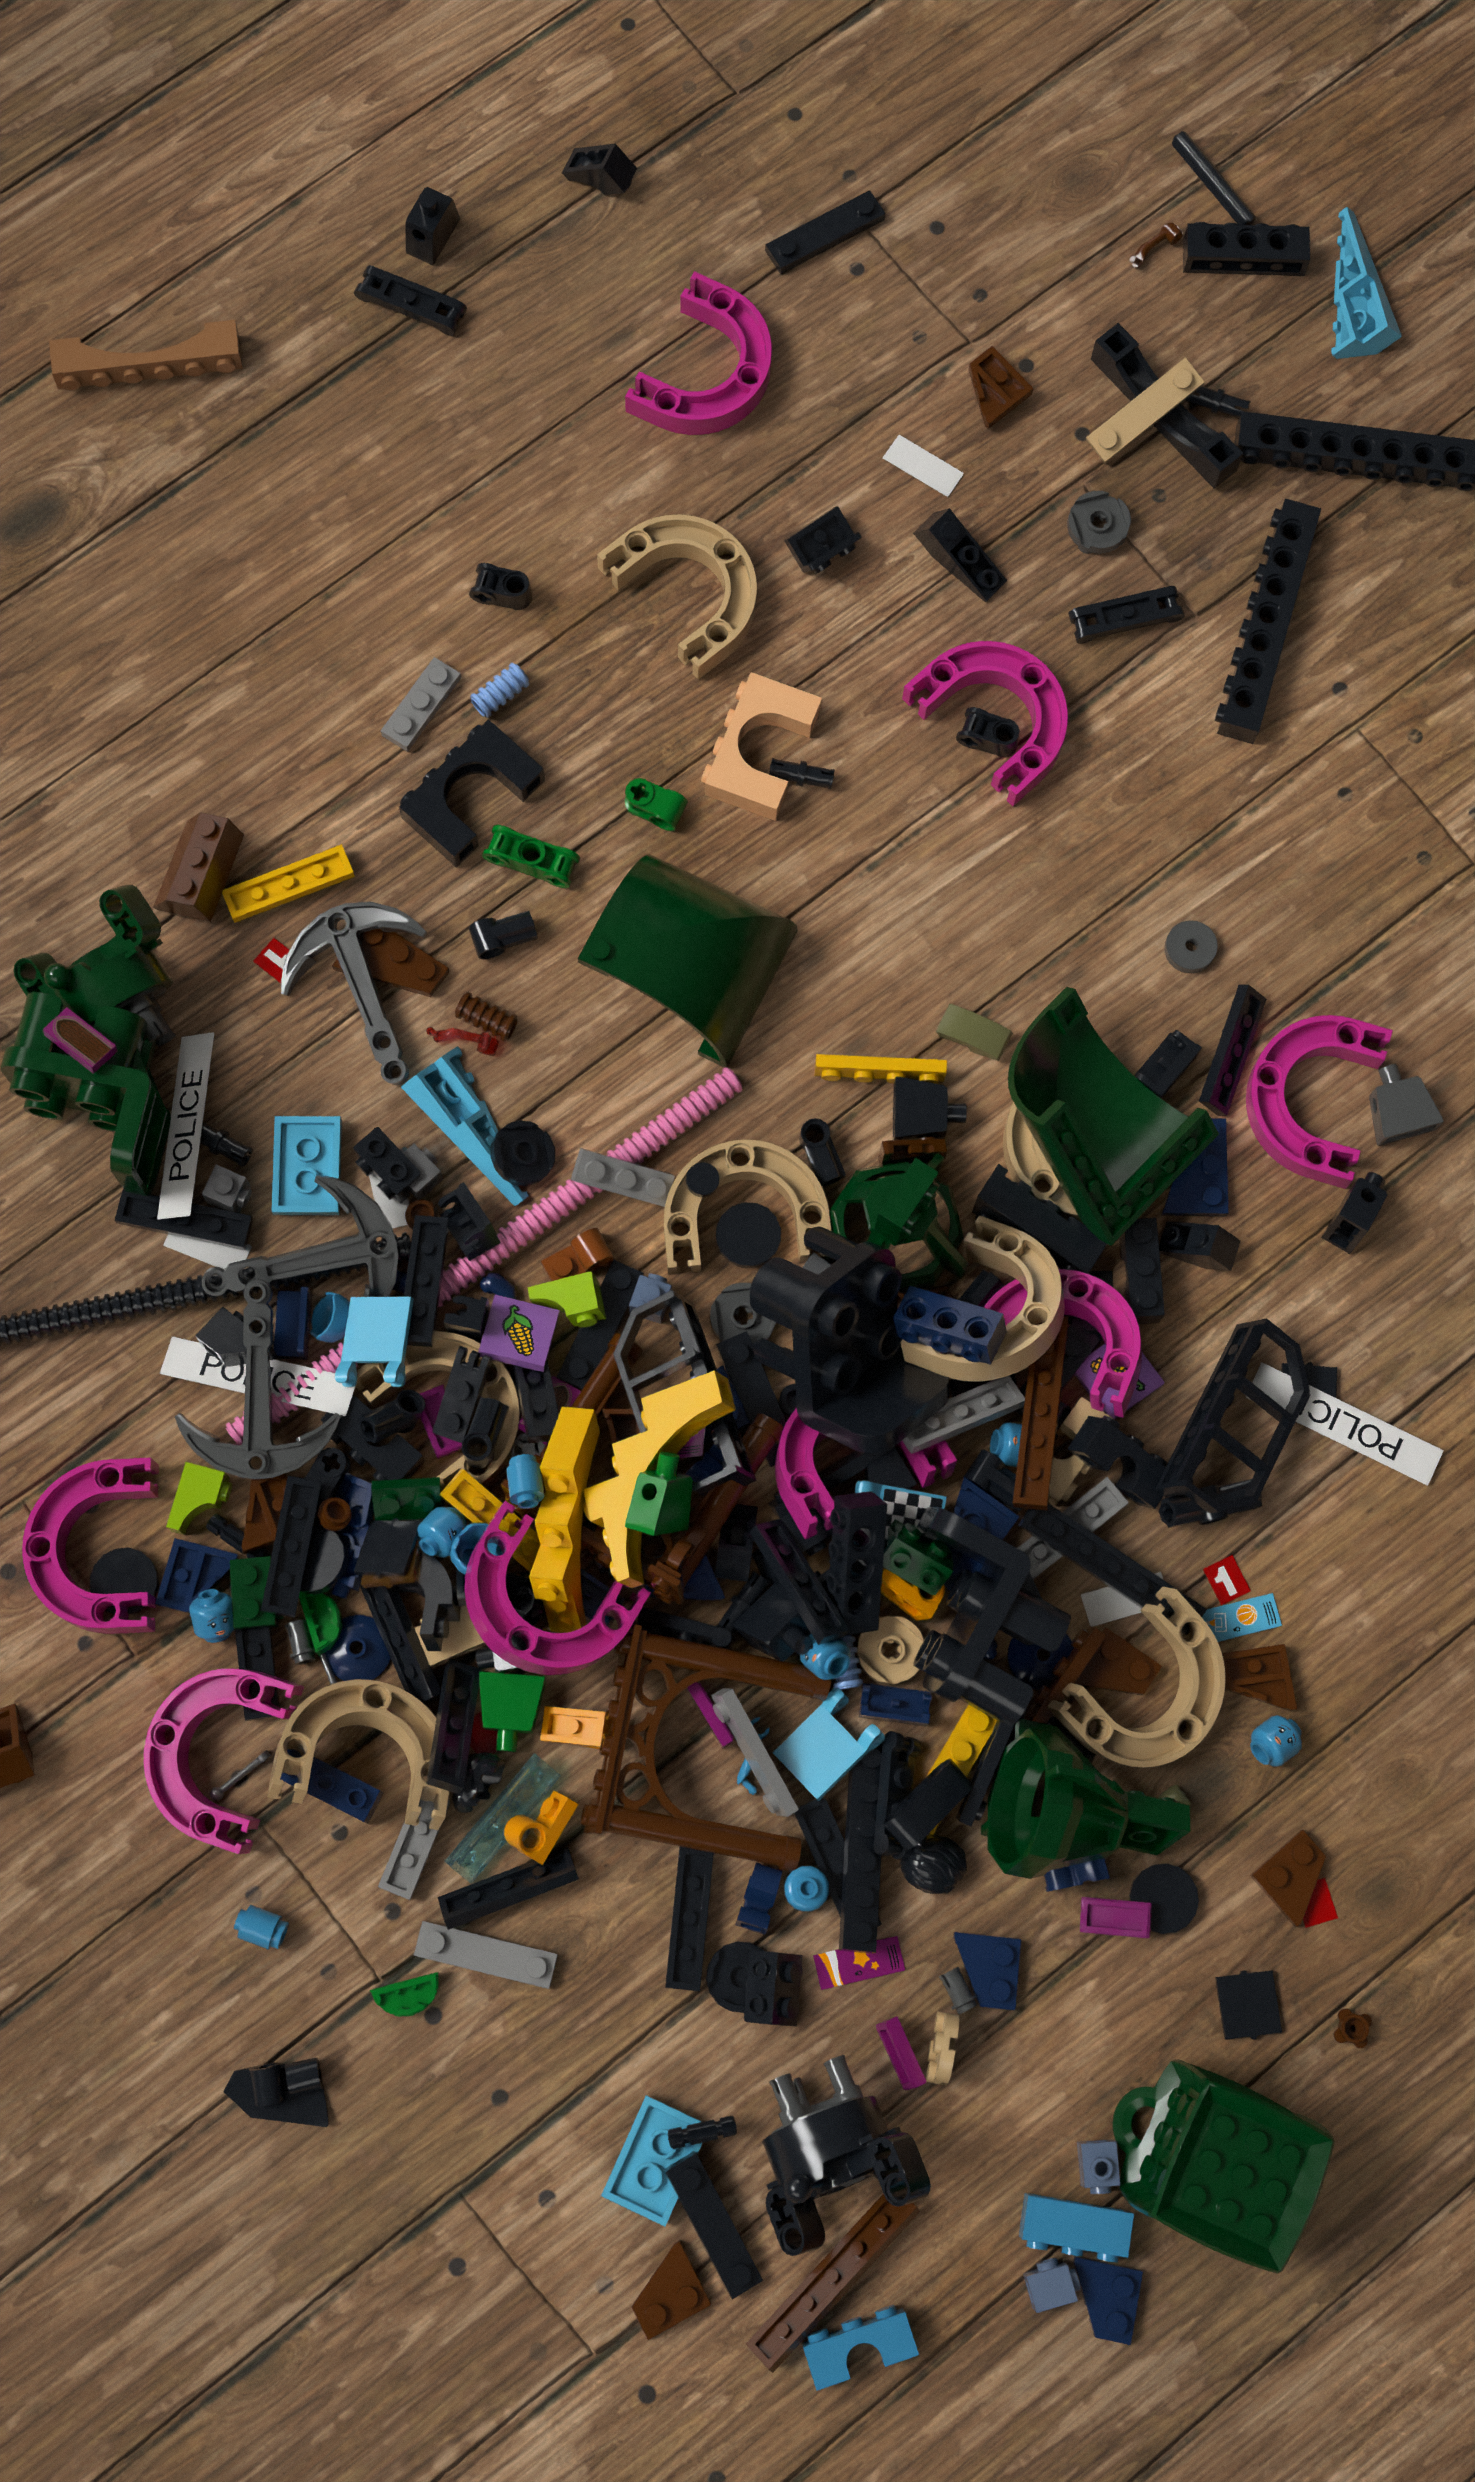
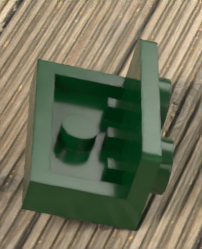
(406, 1498)
(917, 1557)
(247, 1591)

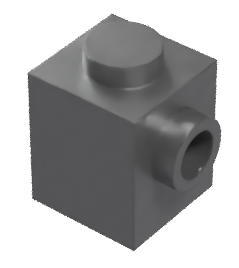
(425, 1163)
(227, 1190)

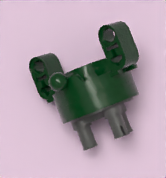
(116, 974)

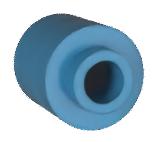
(525, 1481)
(261, 1927)

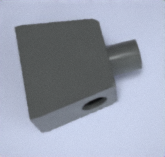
(1401, 1107)

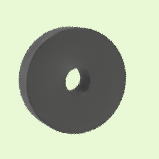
(1194, 933)

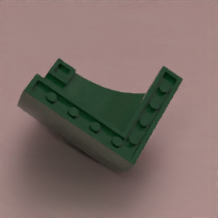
(690, 950)
(1096, 1122)

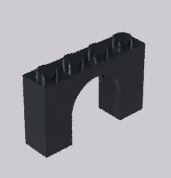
(485, 752)

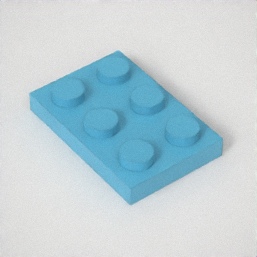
(301, 1151)
(638, 2173)

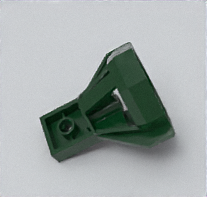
(905, 1211)
(1081, 1810)

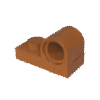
(585, 1254)

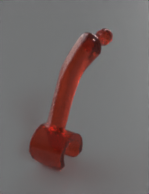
(486, 1044)

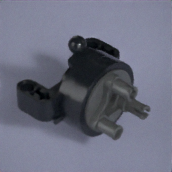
(832, 2149)

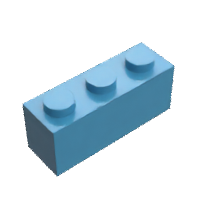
(1076, 2227)

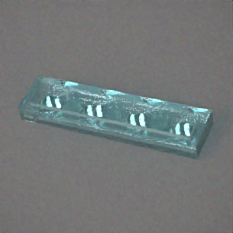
(487, 1834)

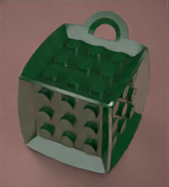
(1223, 2164)

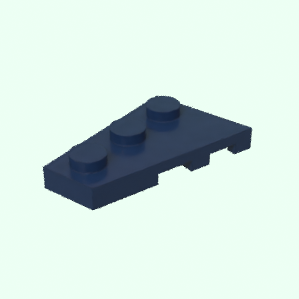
(1204, 1183)
(359, 1498)
(983, 1511)

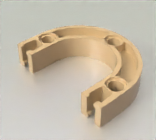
(704, 542)
(1028, 1163)
(766, 1164)
(1024, 1340)
(441, 1358)
(1196, 1702)
(346, 1705)

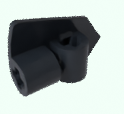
(281, 2092)

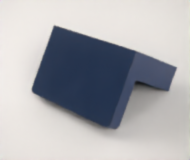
(293, 1324)

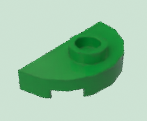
(322, 1620)
(408, 1996)

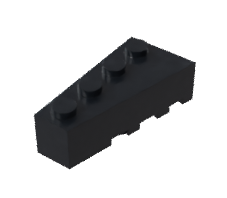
(1016, 1206)

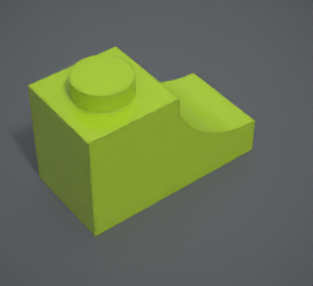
(574, 1295)
(197, 1491)

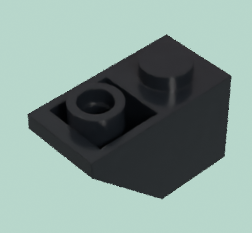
(1200, 1245)
(224, 1338)

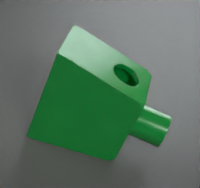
(661, 1499)
(510, 1705)

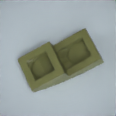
(974, 1031)

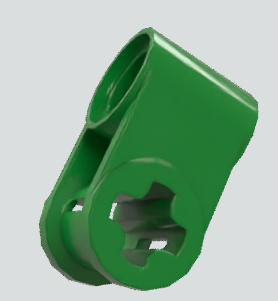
(658, 806)

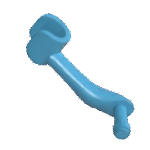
(746, 1769)

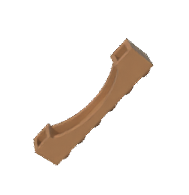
(211, 350)

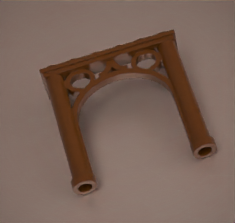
(676, 1566)
(677, 1827)

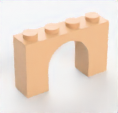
(759, 704)

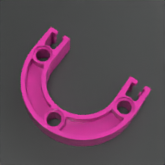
(732, 400)
(1007, 667)
(1267, 1106)
(1106, 1312)
(796, 1470)
(52, 1522)
(498, 1620)
(168, 1766)

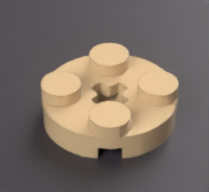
(890, 1670)
(941, 2050)

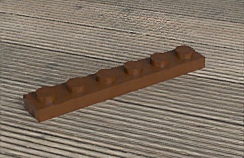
(1040, 1425)
(830, 2281)

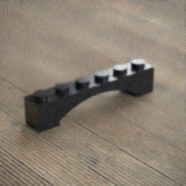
(1206, 450)

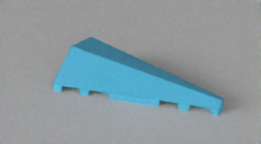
(1363, 311)
(451, 1103)

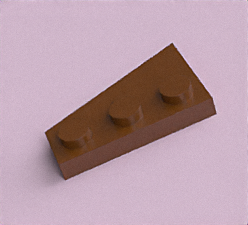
(400, 963)

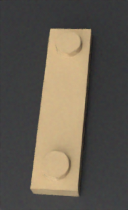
(1145, 410)

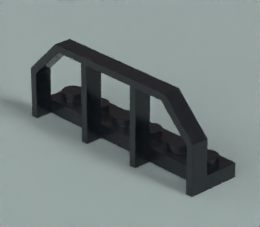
(698, 1355)
(1214, 1401)

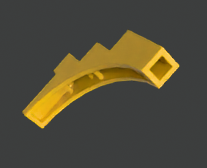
(670, 1422)
(558, 1523)

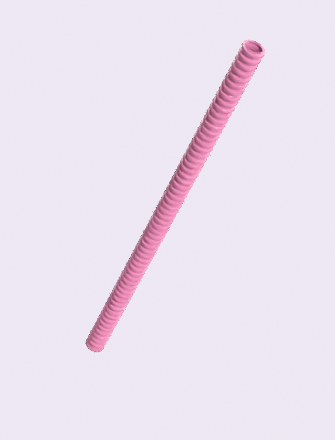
(542, 1215)

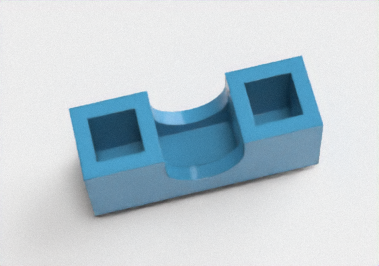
(829, 2351)

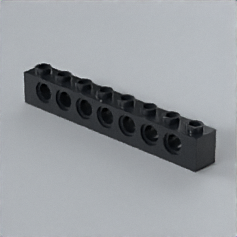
(1345, 440)
(1300, 522)

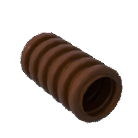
(486, 1016)

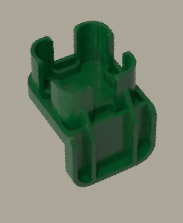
(117, 1095)

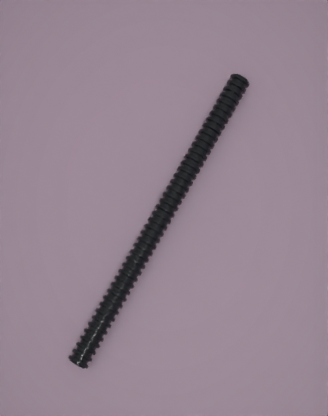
(148, 1300)

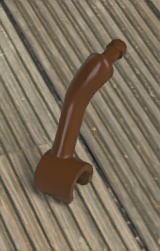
(1169, 231)

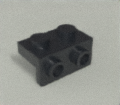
(822, 540)
(387, 1163)
(773, 1988)

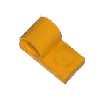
(908, 1596)
(574, 1726)
(545, 1831)

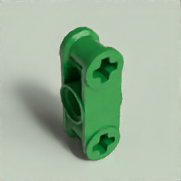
(546, 867)

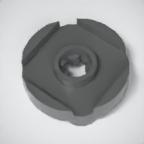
(1094, 539)
(728, 1305)

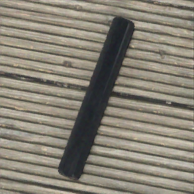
(1212, 179)

